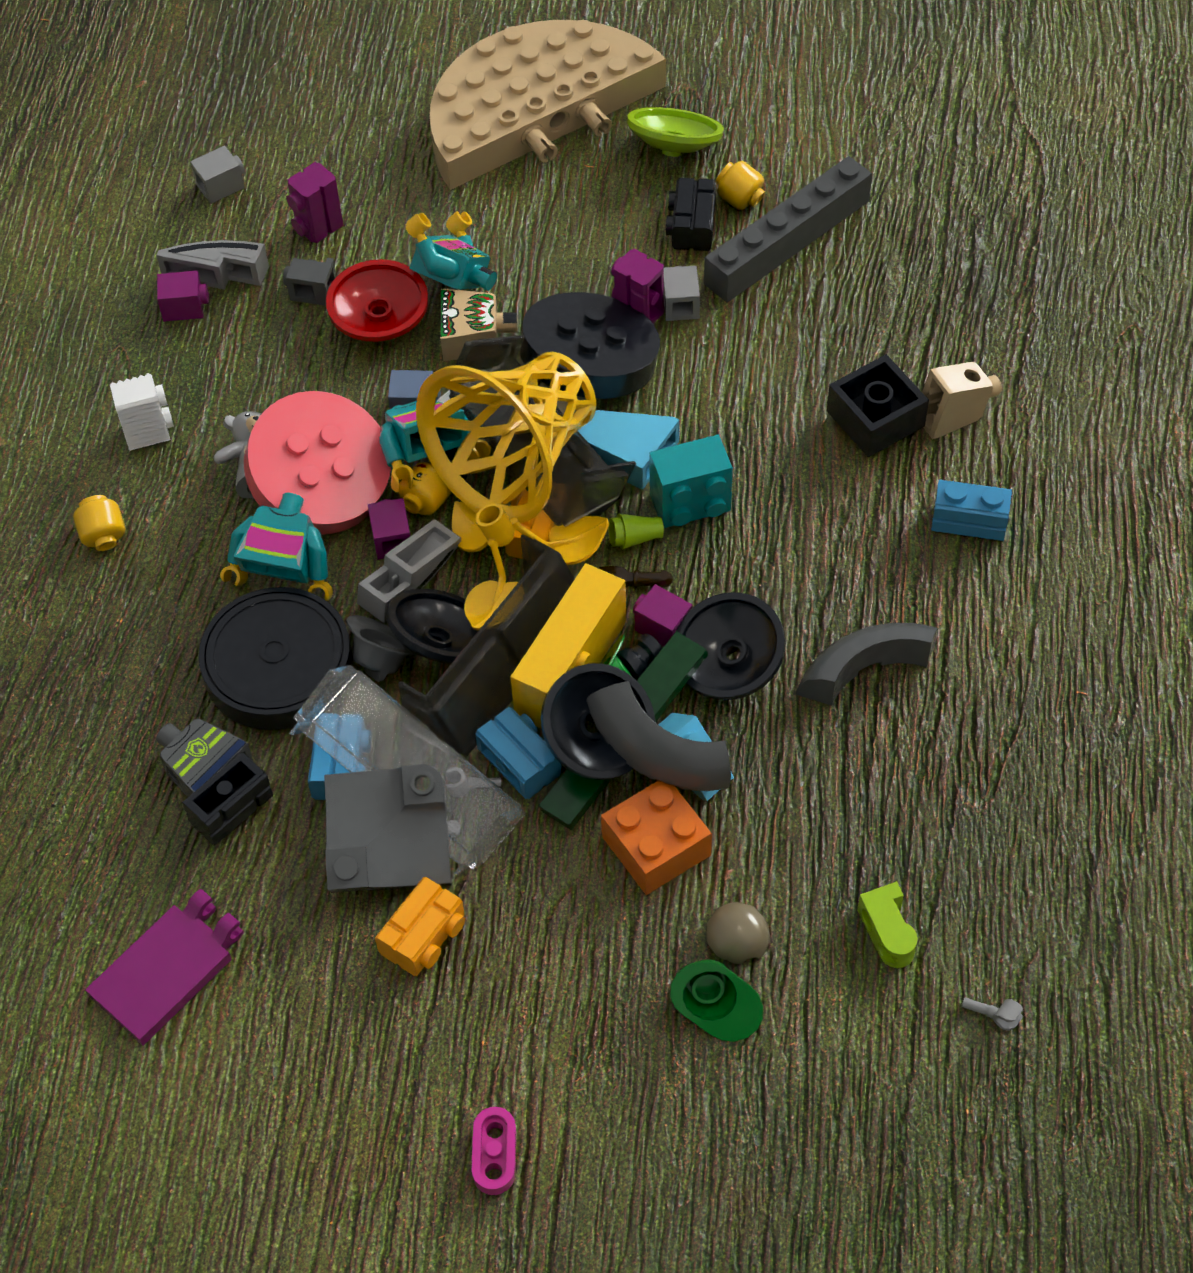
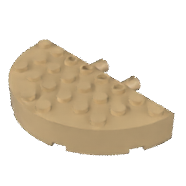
(532, 88)

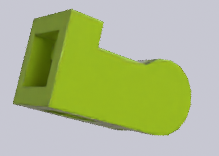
(885, 925)

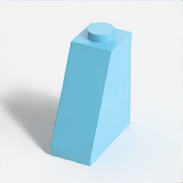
(630, 437)

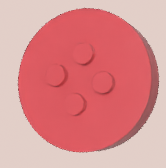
(321, 451)

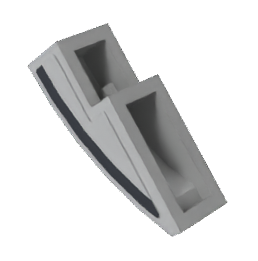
(217, 261)
(407, 567)

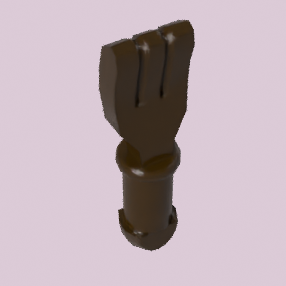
(640, 578)

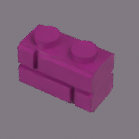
(314, 202)
(639, 283)

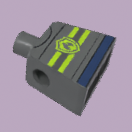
(197, 753)

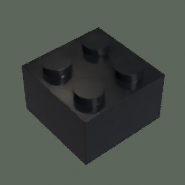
(877, 405)

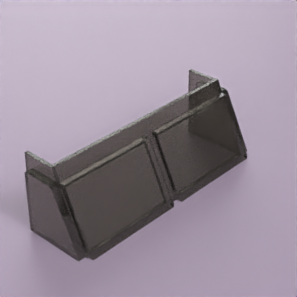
(579, 476)
(479, 678)

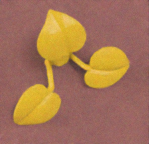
(494, 528)

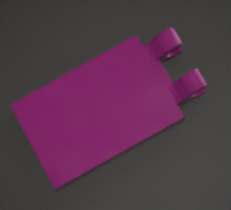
(165, 967)

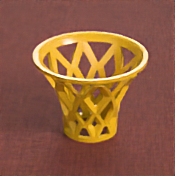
(546, 439)

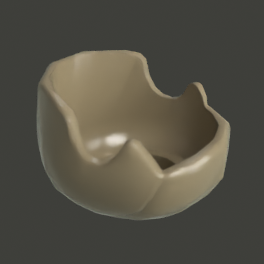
(737, 933)

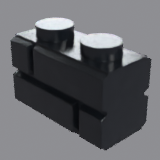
(693, 214)
(228, 798)

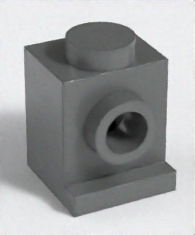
(309, 280)

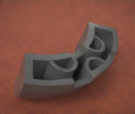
(870, 645)
(654, 749)

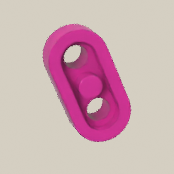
(494, 1152)

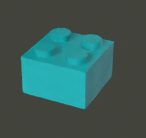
(690, 481)

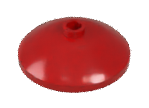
(377, 300)

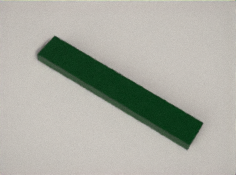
(662, 683)

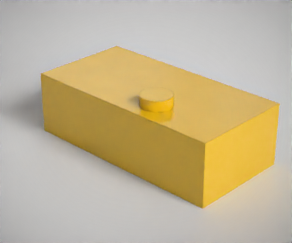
(573, 636)

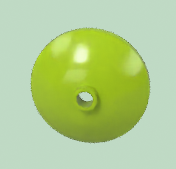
(674, 129)

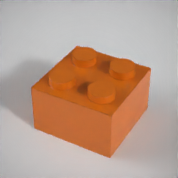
(656, 835)

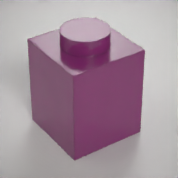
(181, 295)
(388, 525)
(659, 613)

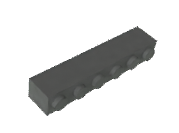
(787, 229)

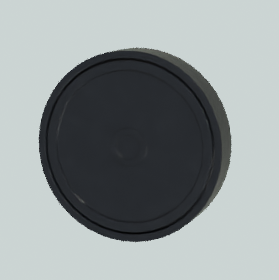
(600, 334)
(270, 654)

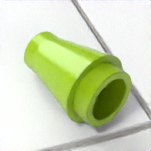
(633, 530)

